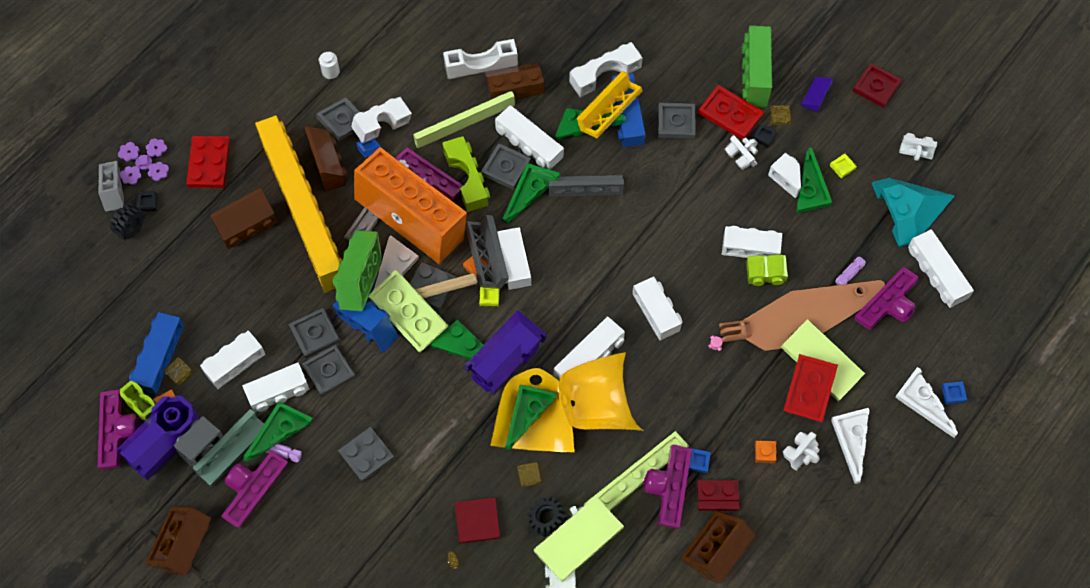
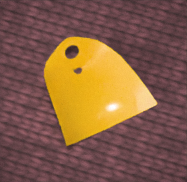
(597, 395)
(549, 431)

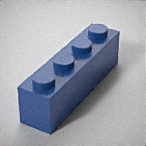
(632, 131)
(157, 352)

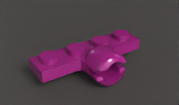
(435, 177)
(890, 301)
(113, 429)
(670, 485)
(251, 487)

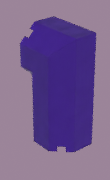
(505, 352)
(154, 440)

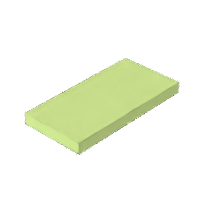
(408, 311)
(812, 343)
(578, 539)

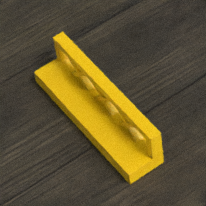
(604, 104)

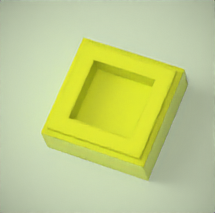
(843, 166)
(489, 296)

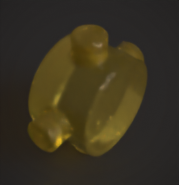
(452, 560)

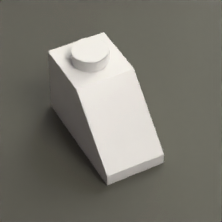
(787, 174)

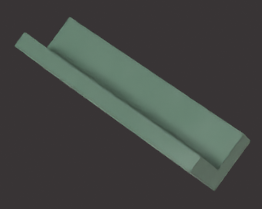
(229, 449)

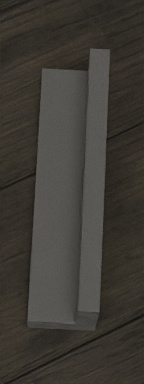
(587, 186)
(492, 253)

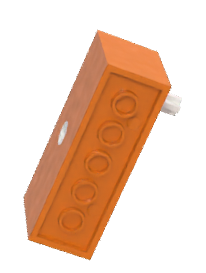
(409, 205)

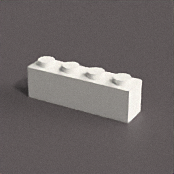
(529, 138)
(940, 268)
(594, 346)

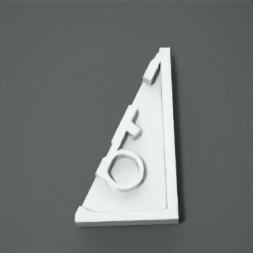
(395, 258)
(920, 398)
(851, 433)

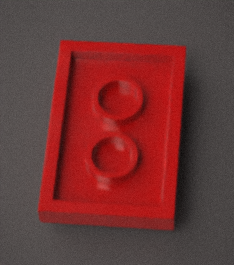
(730, 112)
(208, 162)
(810, 388)

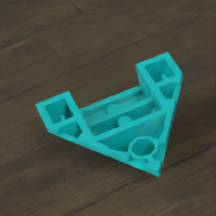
(911, 207)

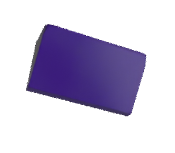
(817, 93)

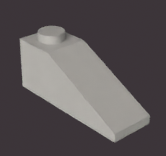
(110, 186)

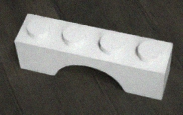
(500, 56)
(624, 59)

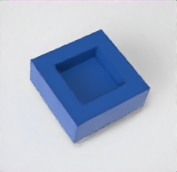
(368, 147)
(954, 392)
(699, 460)

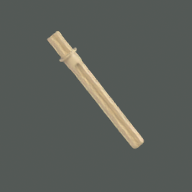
(448, 285)

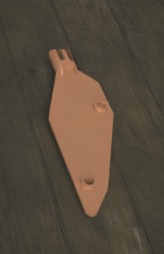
(780, 319)

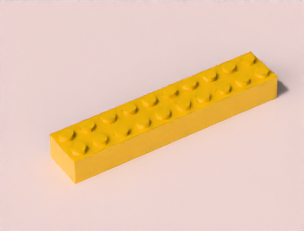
(300, 200)

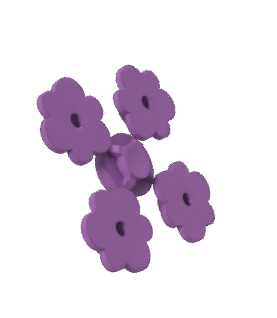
(143, 162)

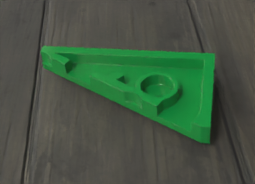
(570, 126)
(530, 186)
(813, 187)
(457, 341)
(528, 408)
(279, 426)

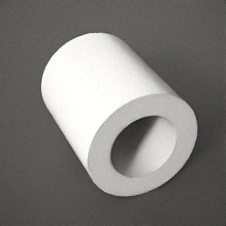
(329, 65)

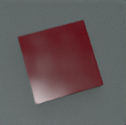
(877, 85)
(477, 520)

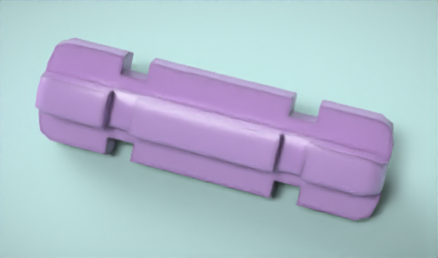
(850, 271)
(286, 452)

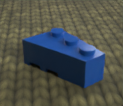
(370, 322)

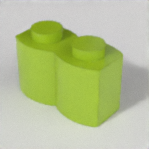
(766, 269)
(137, 400)

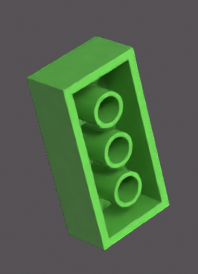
(757, 66)
(358, 270)

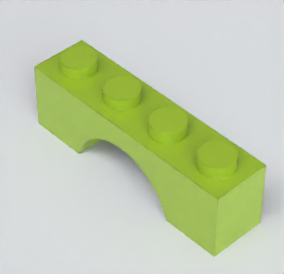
(458, 155)

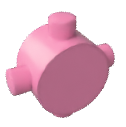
(716, 343)

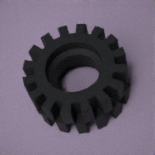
(127, 221)
(540, 509)

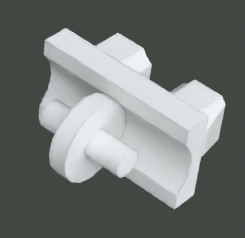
(918, 147)
(746, 158)
(804, 453)

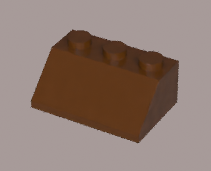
(521, 80)
(326, 158)
(244, 218)
(178, 540)
(718, 546)

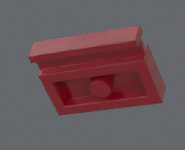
(718, 495)

